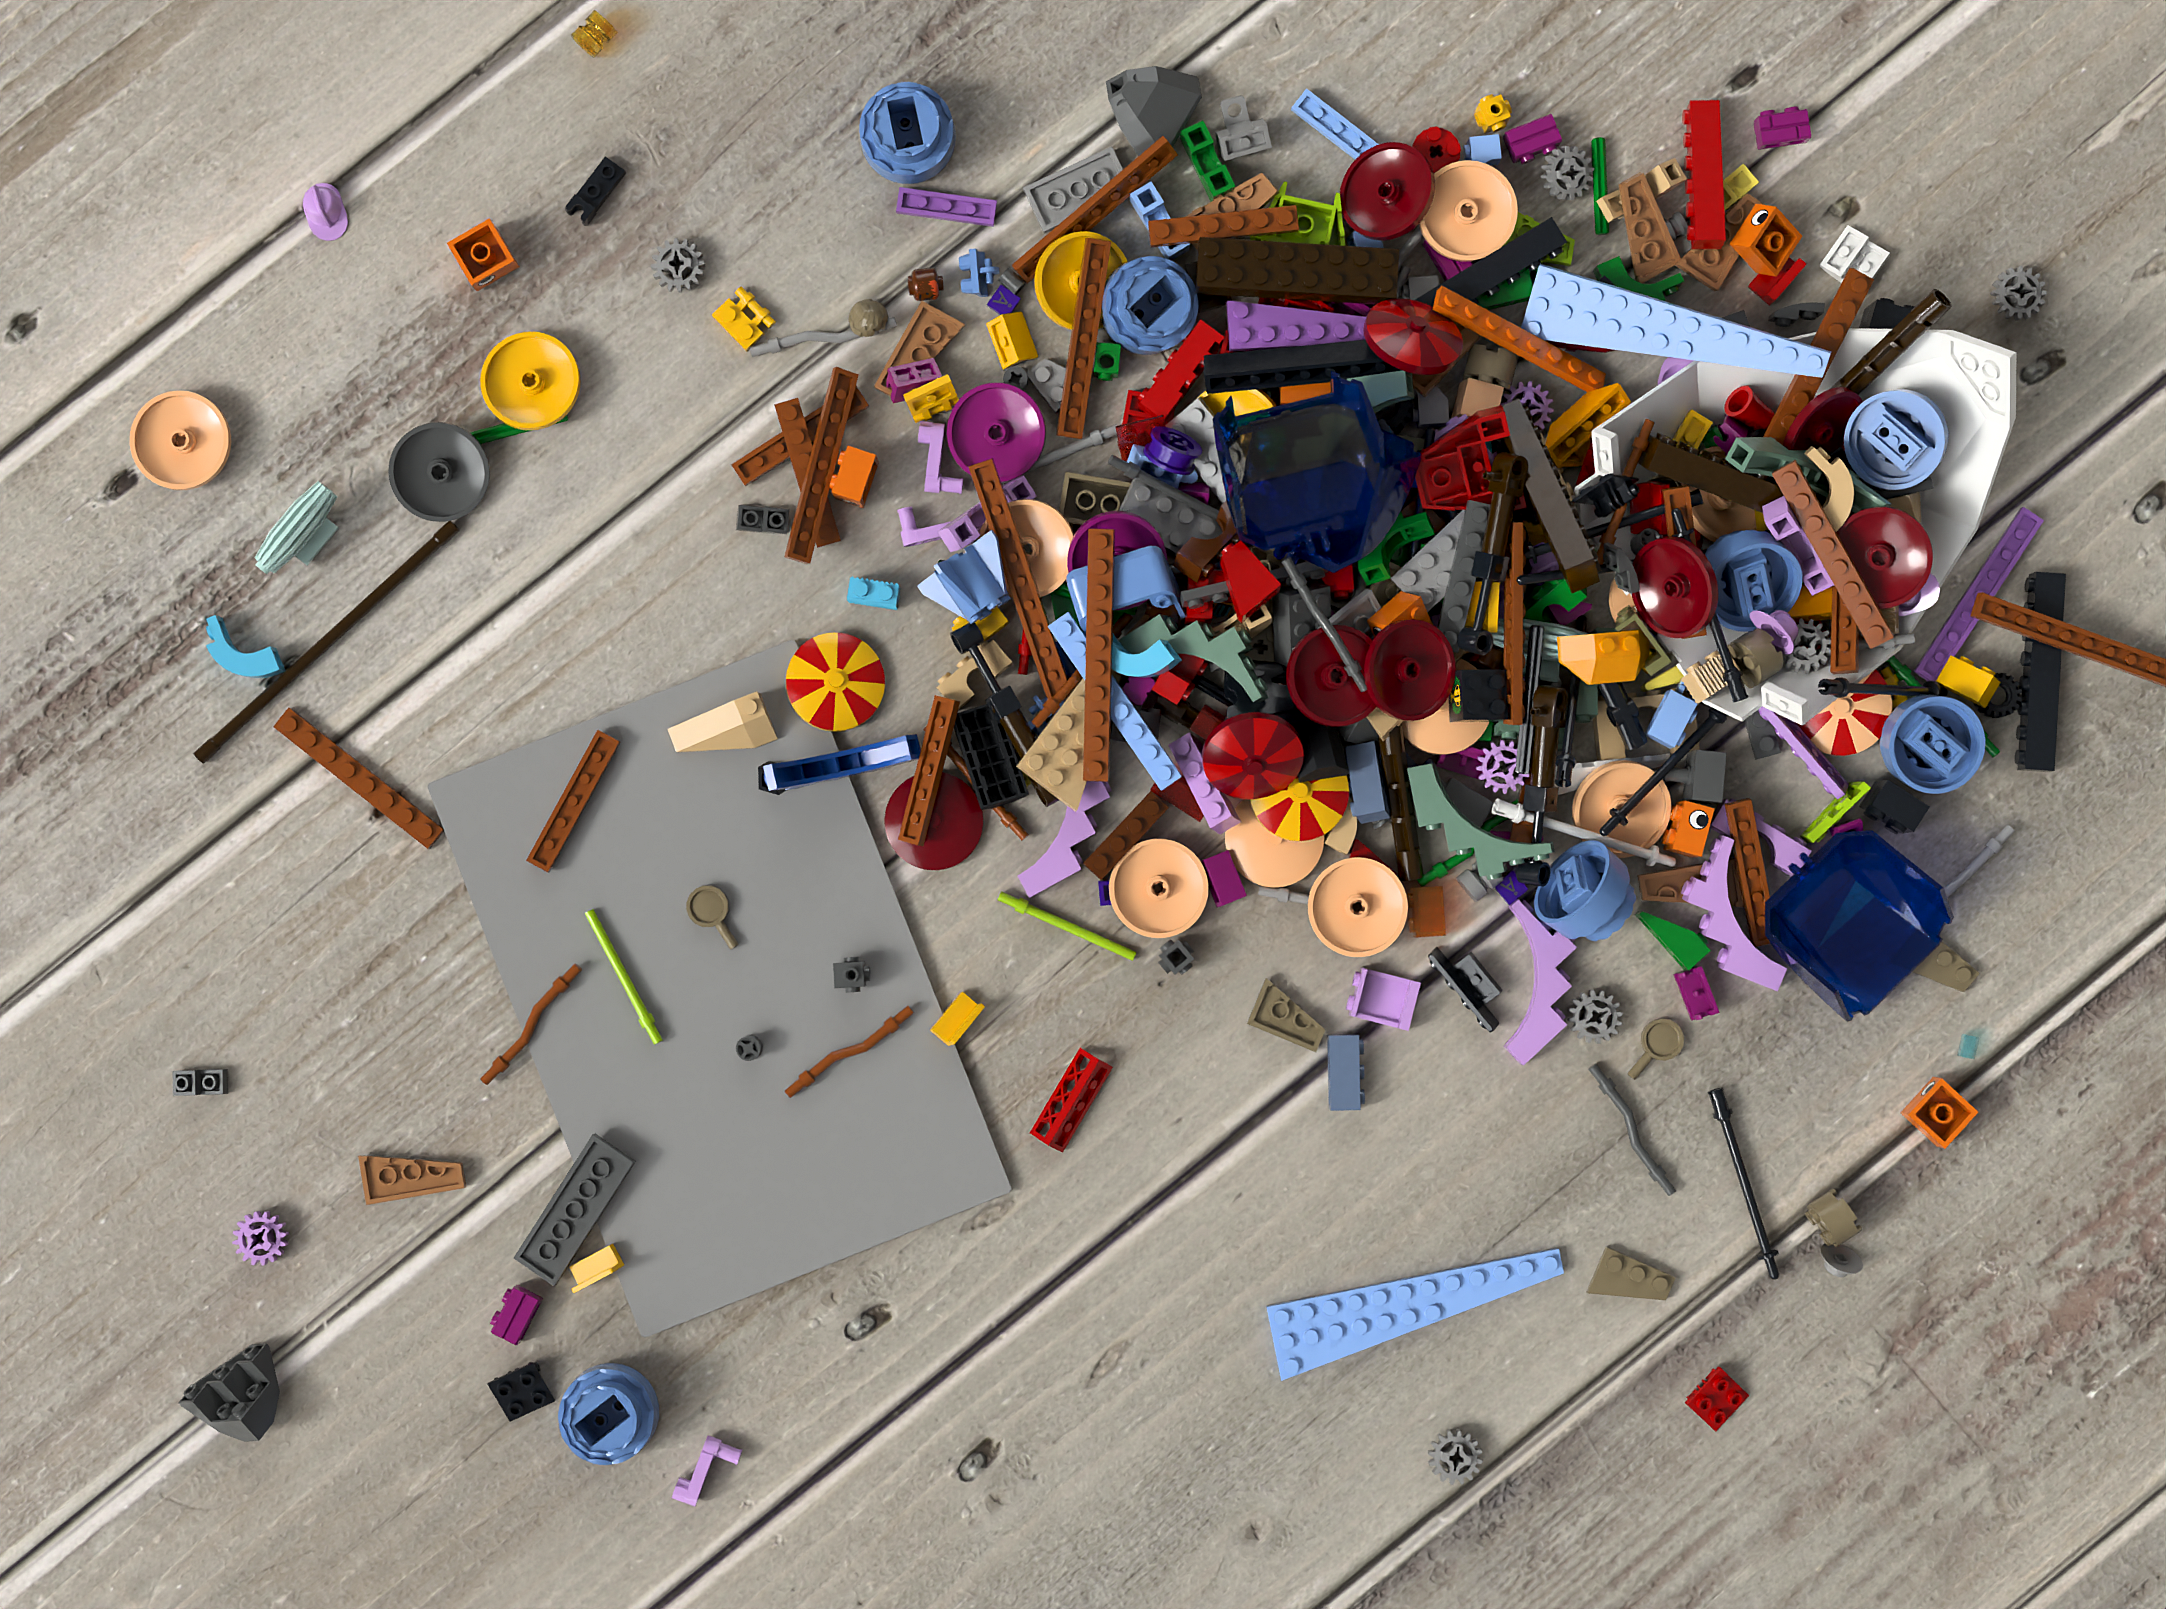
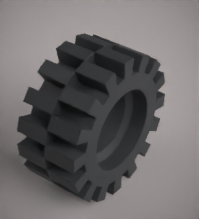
(2011, 701)

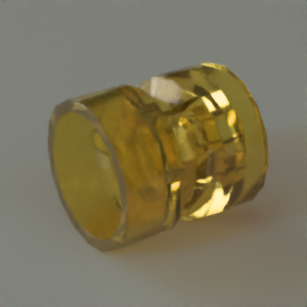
(594, 34)

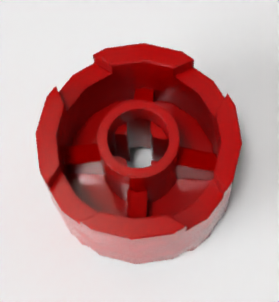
(1441, 142)

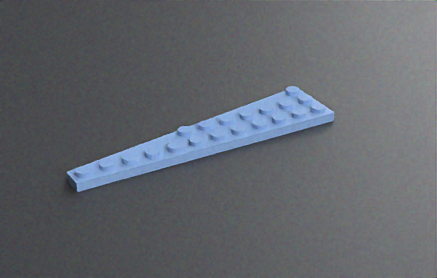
(1606, 316)
(1347, 1321)

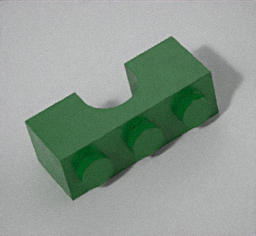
(1204, 159)
(1551, 593)

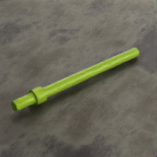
(1022, 905)
(646, 1019)

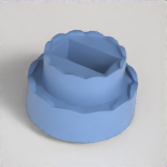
(886, 140)
(1161, 323)
(1910, 421)
(1771, 588)
(1947, 757)
(1586, 893)
(624, 1429)

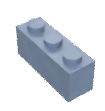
(1367, 783)
(1345, 1072)

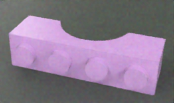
(968, 525)
(1787, 529)
(1212, 802)
(1782, 848)

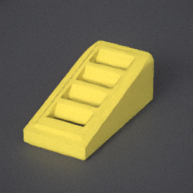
(1667, 678)

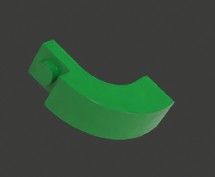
(1616, 273)
(1376, 564)

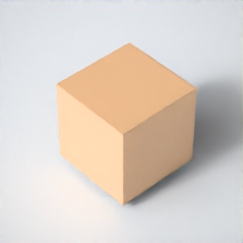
(1476, 396)

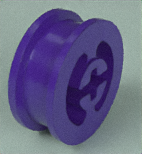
(1172, 450)

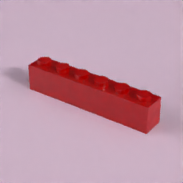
(1704, 174)

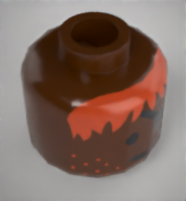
(925, 284)
(1490, 661)

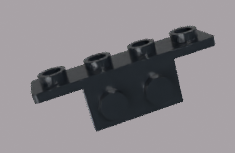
(1471, 983)

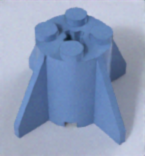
(970, 581)

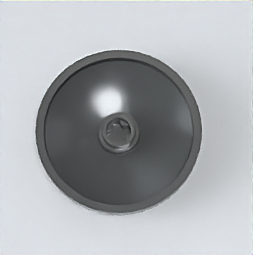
(439, 471)

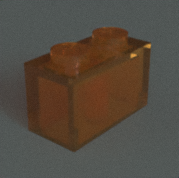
(1427, 911)

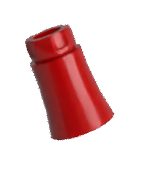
(1748, 408)

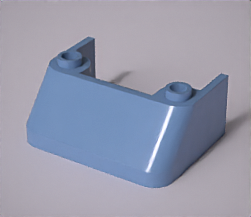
(1137, 577)

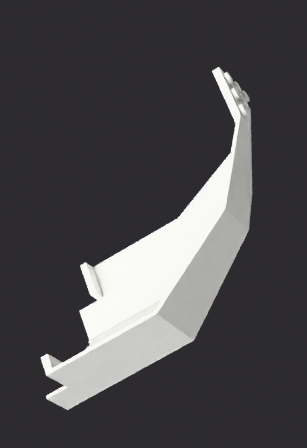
(1959, 373)

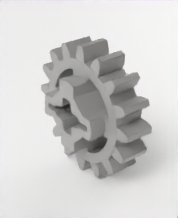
(1561, 162)
(688, 265)
(2026, 285)
(1812, 637)
(1589, 1007)
(1465, 1458)

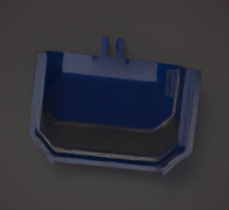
(1300, 466)

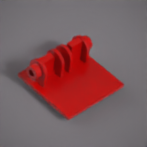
(1716, 1398)

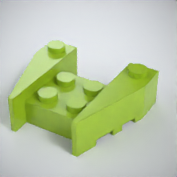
(1317, 221)

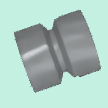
(1475, 885)

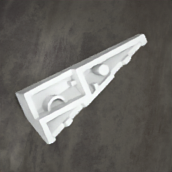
(1581, 770)

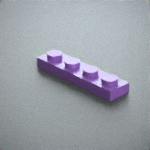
(946, 206)

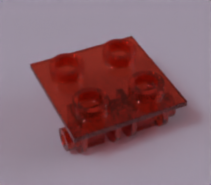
(1136, 433)

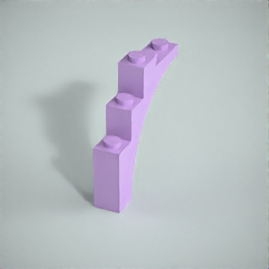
(1059, 860)
(1720, 924)
(1548, 951)

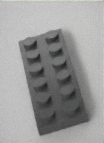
(574, 1209)

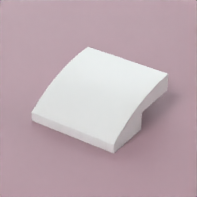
(1855, 252)

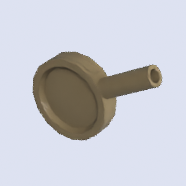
(708, 908)
(1660, 1040)

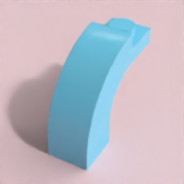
(1150, 663)
(252, 665)

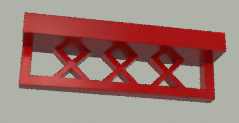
(1074, 1103)

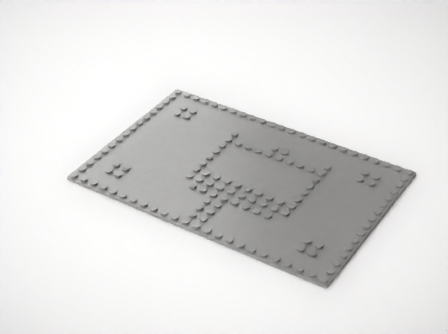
(728, 1169)

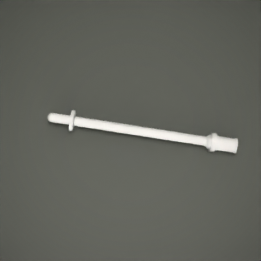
(1518, 814)

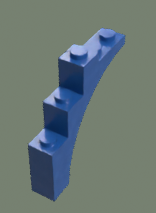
(842, 763)

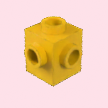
(1489, 120)

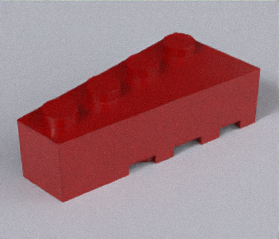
(1181, 372)

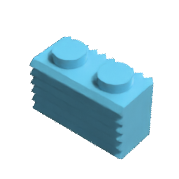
(873, 593)

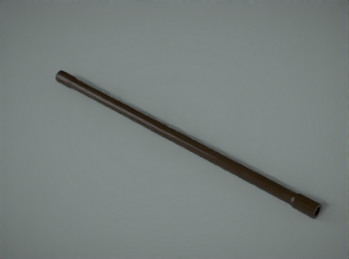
(214, 744)

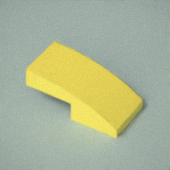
(1737, 185)

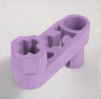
(933, 434)
(915, 536)
(690, 1491)

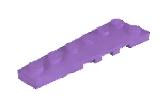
(1272, 327)

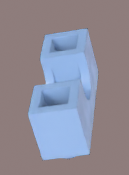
(1483, 149)
(1151, 207)

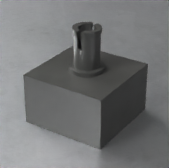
(1701, 777)

